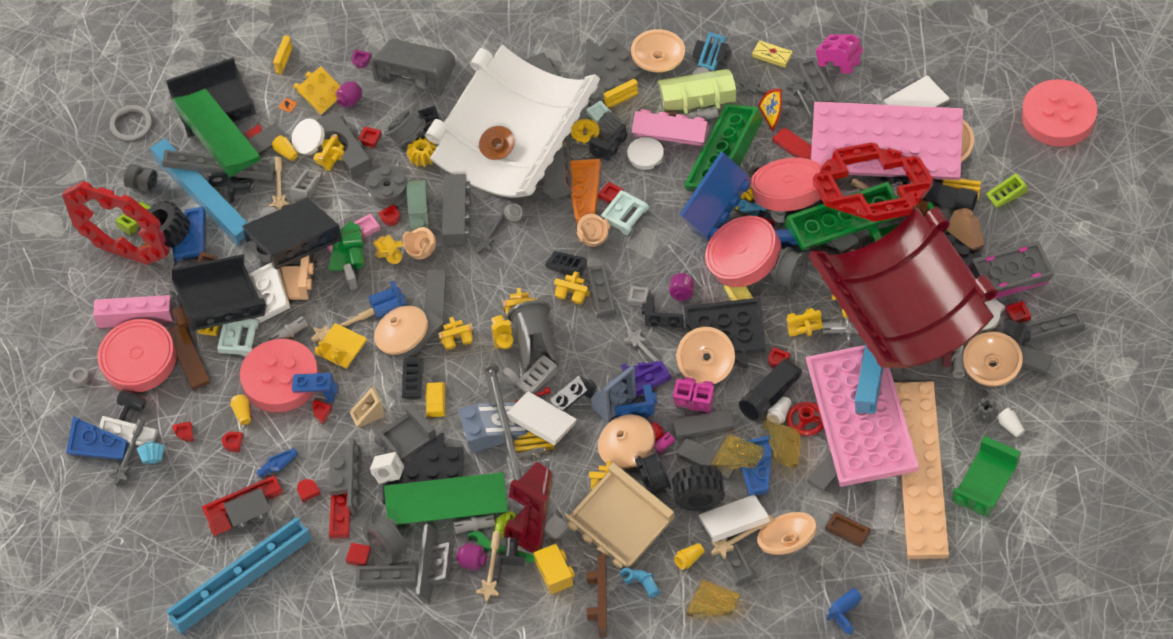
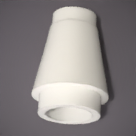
(779, 410)
(1010, 422)

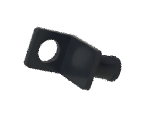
(232, 186)
(510, 557)

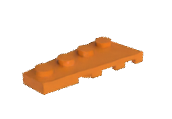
(585, 186)

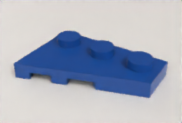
(195, 239)
(93, 442)
(758, 477)

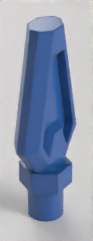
(277, 462)

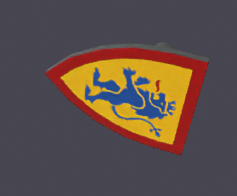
(773, 106)

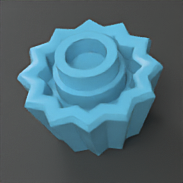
(151, 452)

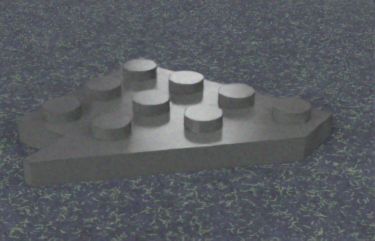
(612, 65)

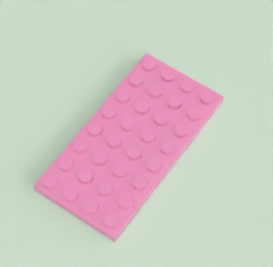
(914, 130)
(860, 443)

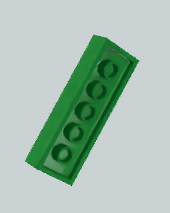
(216, 131)
(730, 135)
(827, 224)
(446, 498)

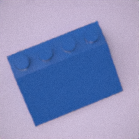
(715, 197)

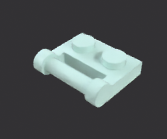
(620, 208)
(231, 337)

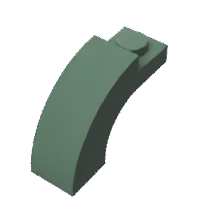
(417, 204)

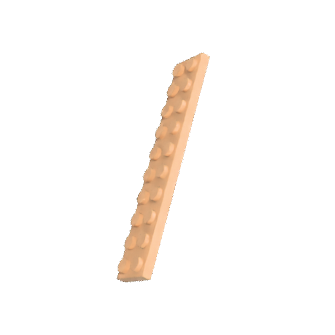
(923, 489)

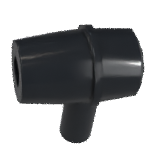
(128, 401)

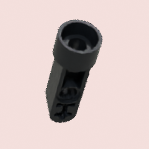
(951, 196)
(769, 390)

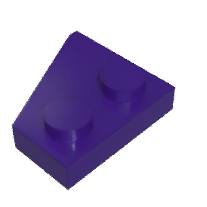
(649, 373)

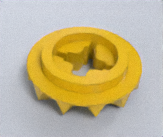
(578, 128)

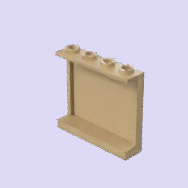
(620, 517)

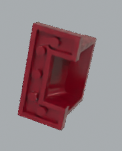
(534, 493)

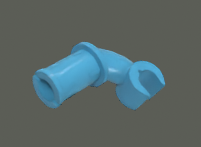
(752, 209)
(644, 578)

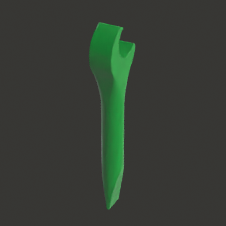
(486, 543)

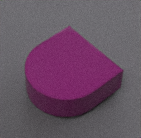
(361, 59)

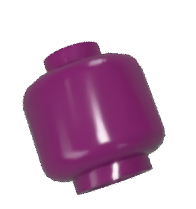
(348, 94)
(681, 287)
(471, 556)

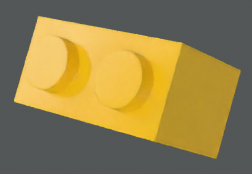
(554, 569)

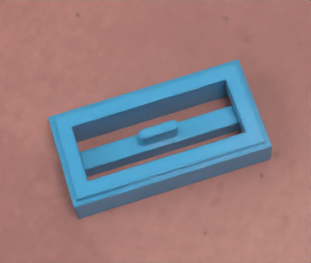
(705, 50)

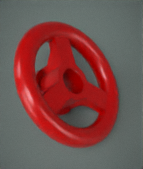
(805, 409)

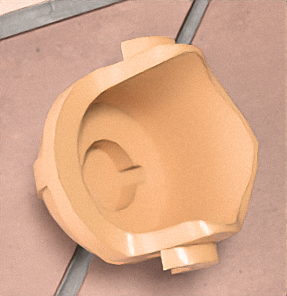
(592, 230)
(419, 243)

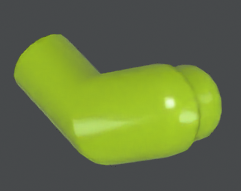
(501, 521)

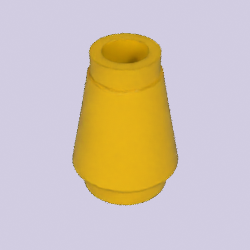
(284, 148)
(241, 408)
(688, 556)

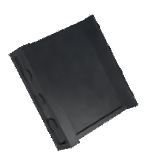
(222, 83)
(293, 232)
(216, 293)

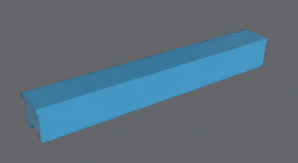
(204, 195)
(868, 384)
(238, 575)

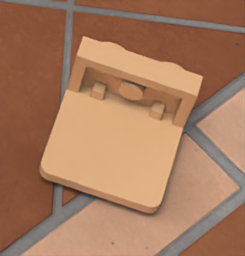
(298, 279)

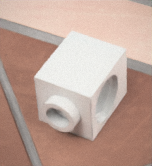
(387, 467)

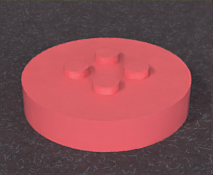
(1059, 112)
(786, 184)
(743, 251)
(137, 355)
(270, 371)

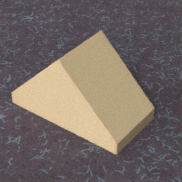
(367, 409)

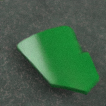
(348, 250)

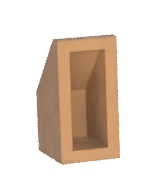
(966, 228)

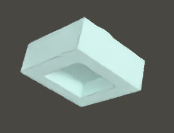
(597, 111)

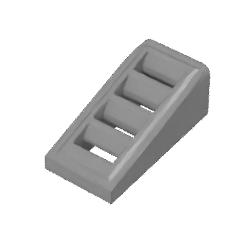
(304, 186)
(546, 367)

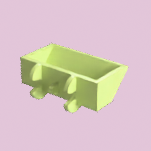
(697, 91)

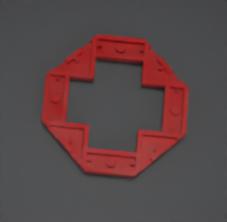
(74, 200)
(856, 204)

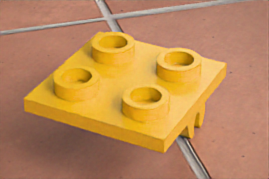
(318, 89)
(340, 346)

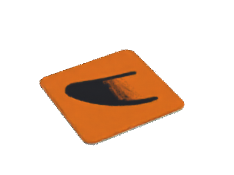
(287, 105)

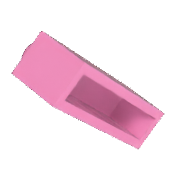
(670, 128)
(120, 310)

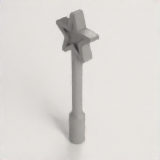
(636, 339)

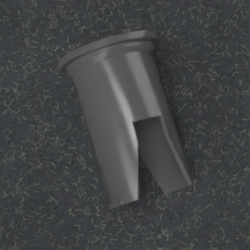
(533, 330)

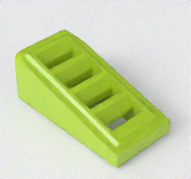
(1008, 183)
(129, 228)

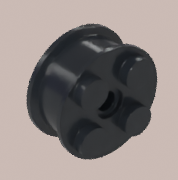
(653, 472)

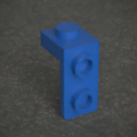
(316, 383)
(641, 409)

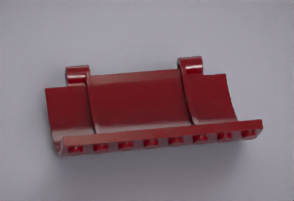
(909, 292)

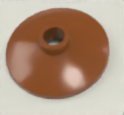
(494, 136)

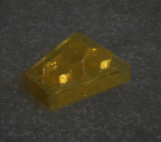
(784, 442)
(737, 453)
(712, 600)

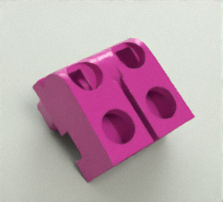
(842, 50)
(694, 397)

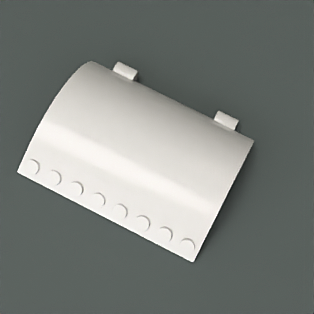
(512, 95)

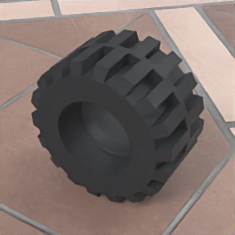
(172, 220)
(698, 487)

